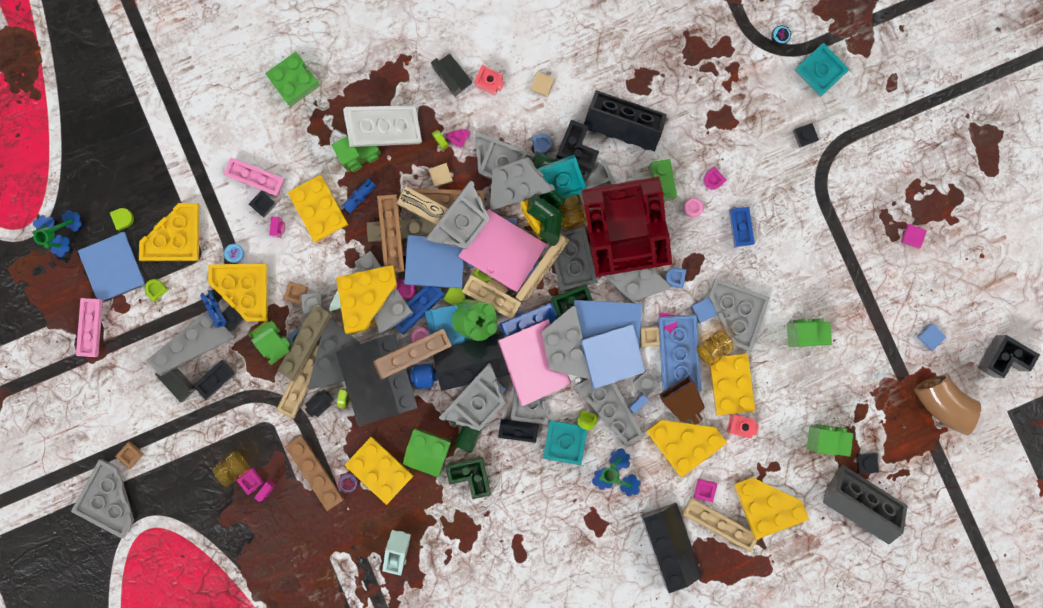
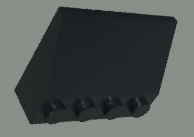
(369, 394)

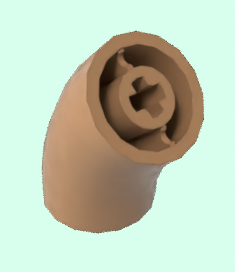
(949, 404)

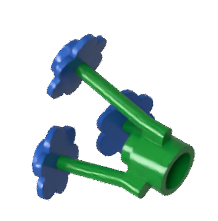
(45, 231)
(608, 476)

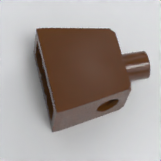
(684, 400)

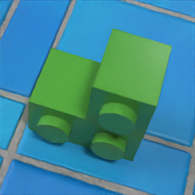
(354, 157)
(664, 170)
(809, 333)
(829, 441)

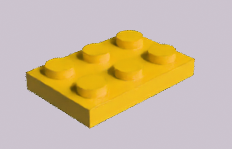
(318, 208)
(732, 385)
(379, 470)

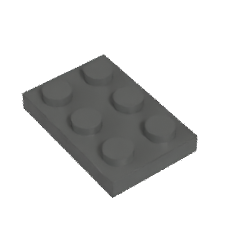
(575, 264)

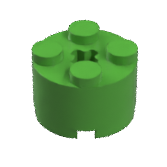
(474, 319)
(269, 342)

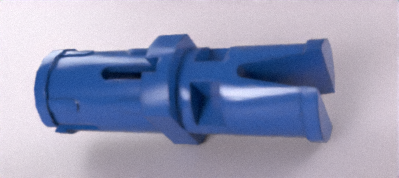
(359, 195)
(212, 307)

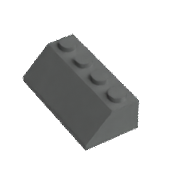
(866, 505)

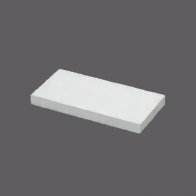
(382, 125)

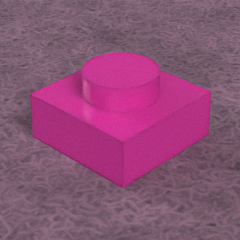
(277, 227)

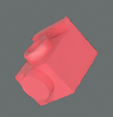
(490, 87)
(735, 426)

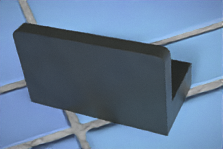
(451, 74)
(177, 384)

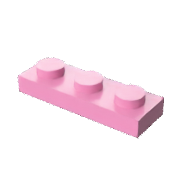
(254, 177)
(89, 327)

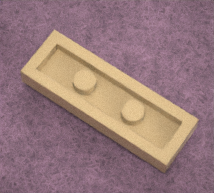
(486, 293)

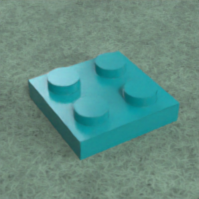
(822, 69)
(564, 176)
(565, 442)

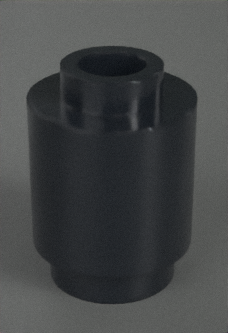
(319, 403)

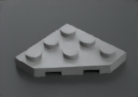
(739, 312)
(105, 500)

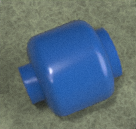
(423, 376)

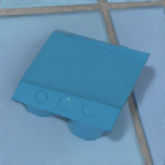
(442, 319)

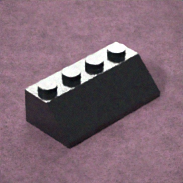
(625, 121)
(465, 360)
(671, 547)

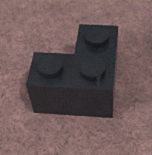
(573, 145)
(1006, 353)

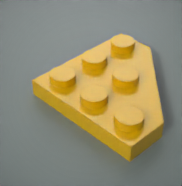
(174, 236)
(242, 288)
(364, 295)
(685, 443)
(768, 508)

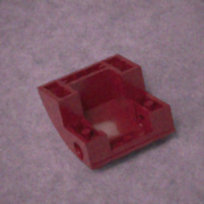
(627, 226)

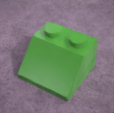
(426, 452)

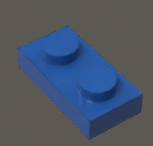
(741, 227)

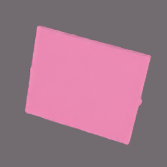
(504, 252)
(529, 365)

